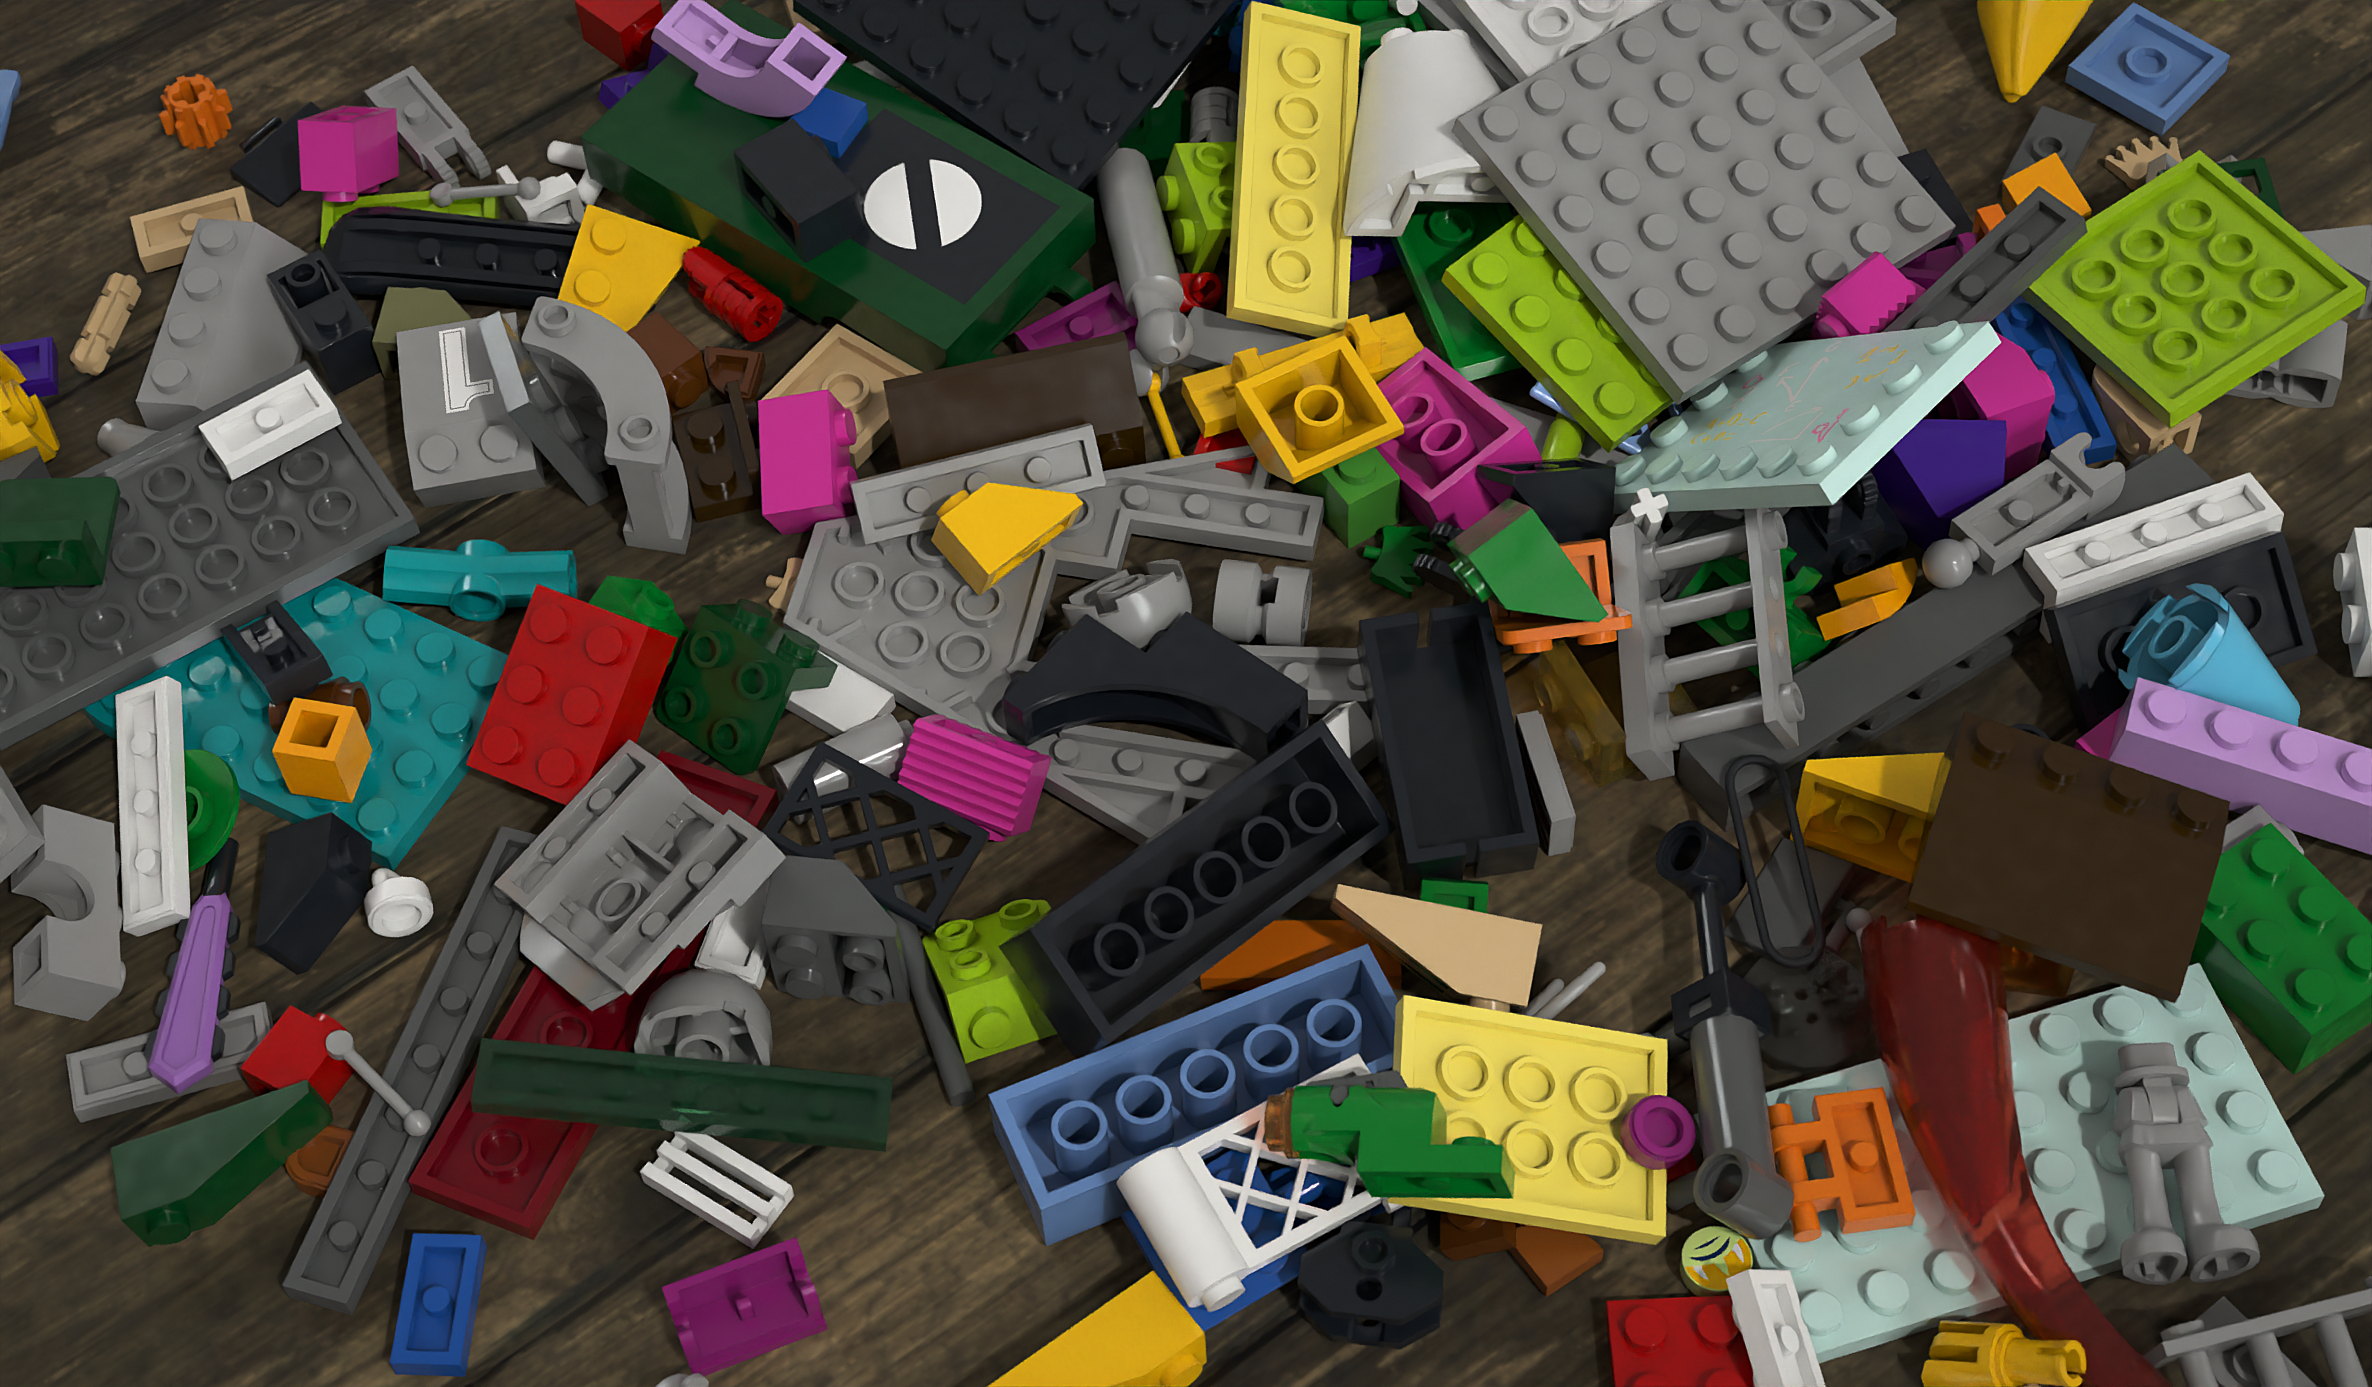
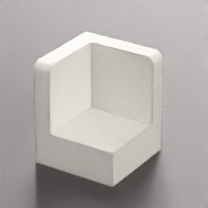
(556, 203)

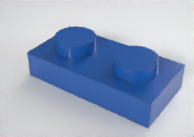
(438, 1305)

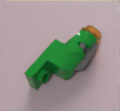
(1392, 1133)

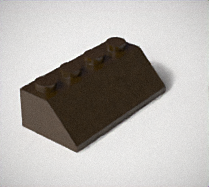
(1020, 398)

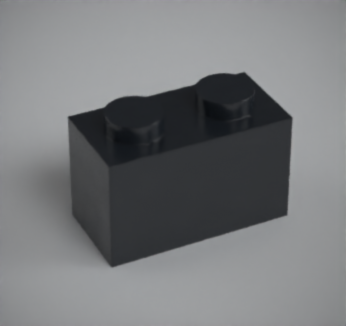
(800, 189)

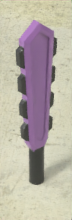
(192, 1007)

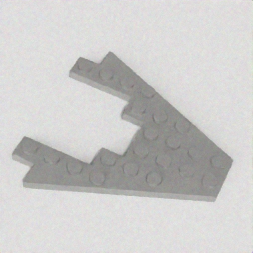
(943, 650)

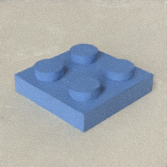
(2147, 69)

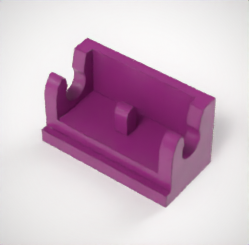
(745, 1308)

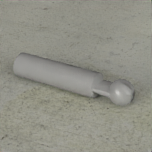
(1144, 257)

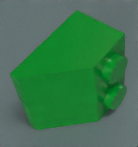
(1521, 566)

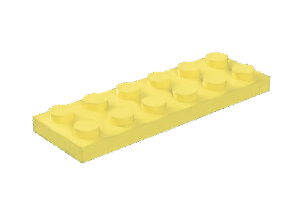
(1293, 171)

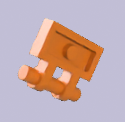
(1860, 1158)

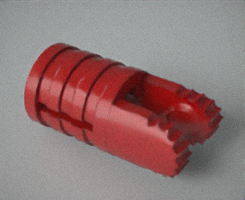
(731, 294)

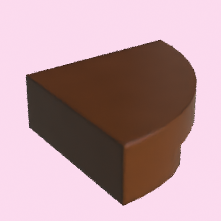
(731, 365)

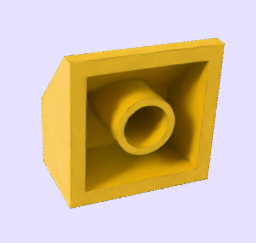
(1314, 412)

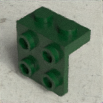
(56, 530)
(738, 681)

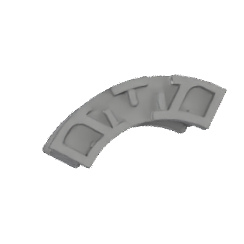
(626, 410)

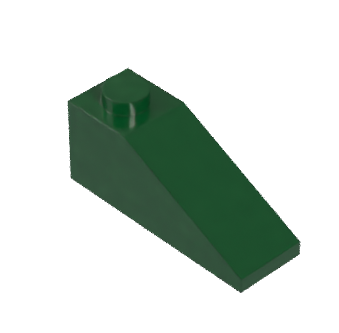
(211, 1163)

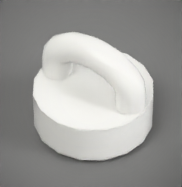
(397, 904)

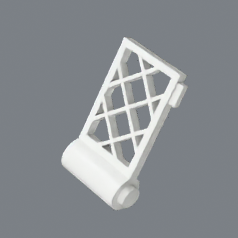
(1195, 1225)

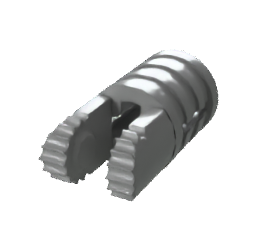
(1214, 115)

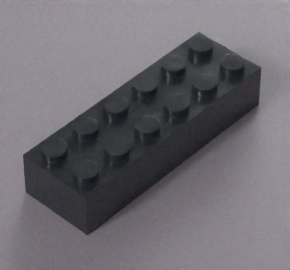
(1197, 890)

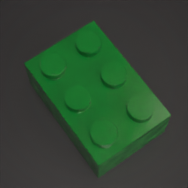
(2285, 949)

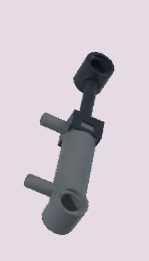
(1722, 1026)

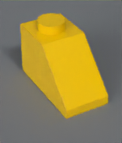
(1000, 529)

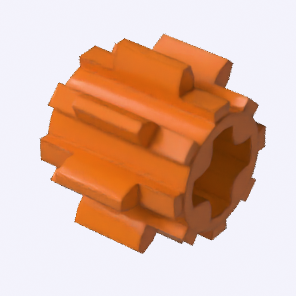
(195, 111)

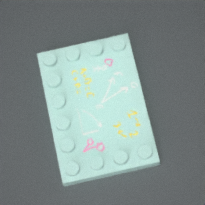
(1801, 419)

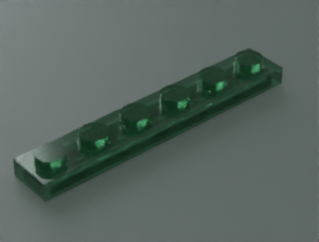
(682, 1094)

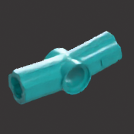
(476, 578)

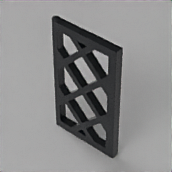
(870, 784)

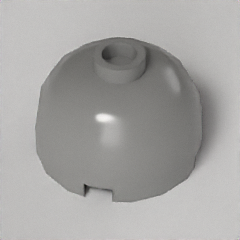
(1136, 603)
(706, 1018)

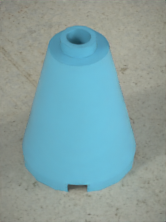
(2206, 652)

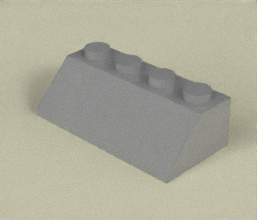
(221, 323)

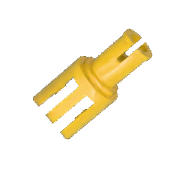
(1999, 1357)

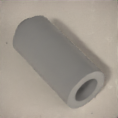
(876, 744)

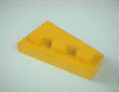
(621, 266)

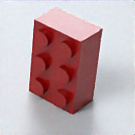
(569, 695)

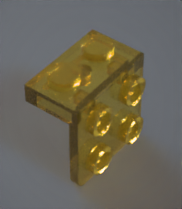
(1590, 709)

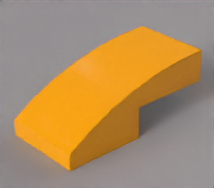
(1869, 598)

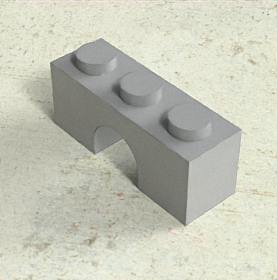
(73, 959)

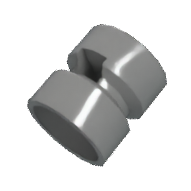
(1240, 601)

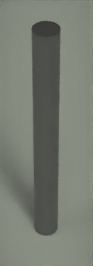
(933, 1011)

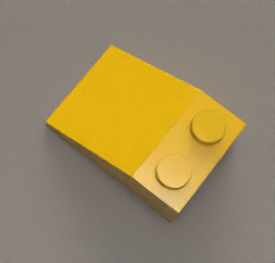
(1868, 808)

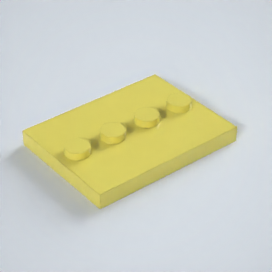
(1552, 1102)

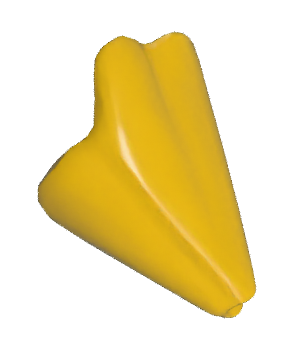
(2026, 38)

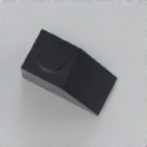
(1565, 493)
(310, 888)

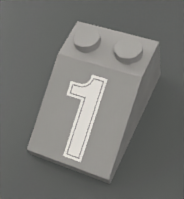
(456, 419)

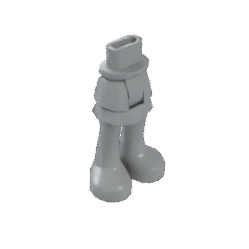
(2161, 1130)

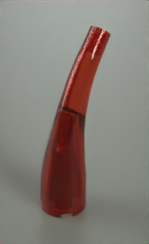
(1949, 1064)

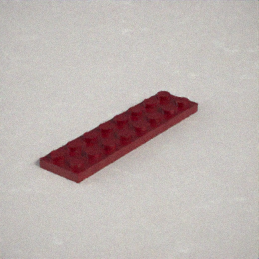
(515, 1165)

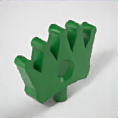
(1397, 557)

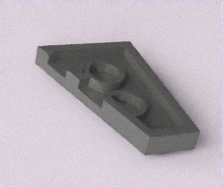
(541, 413)

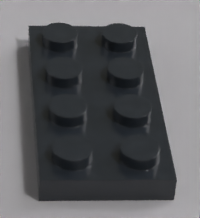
(2093, 628)

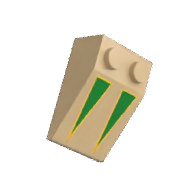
(1454, 950)

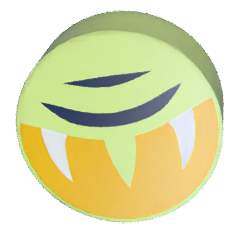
(1711, 1258)

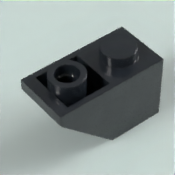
(327, 321)

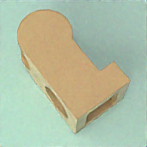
(2134, 425)

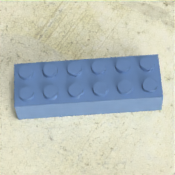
(1103, 1113)

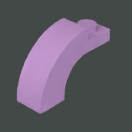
(747, 69)

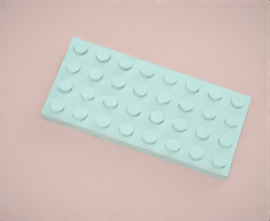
(2064, 1064)

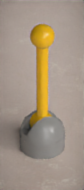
(1150, 382)

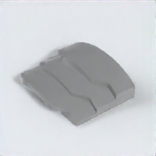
(630, 877)

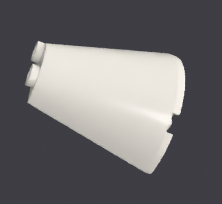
(1405, 133)

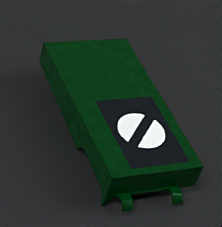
(952, 223)

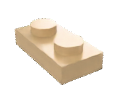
(167, 232)

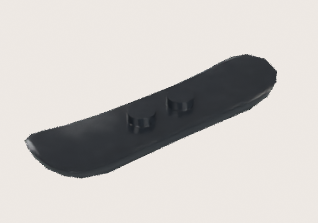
(451, 253)

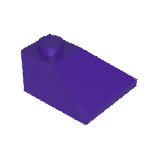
(1941, 473)

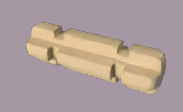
(105, 324)

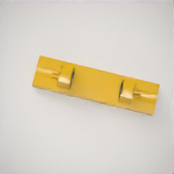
(1379, 344)

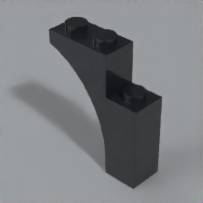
(1183, 680)

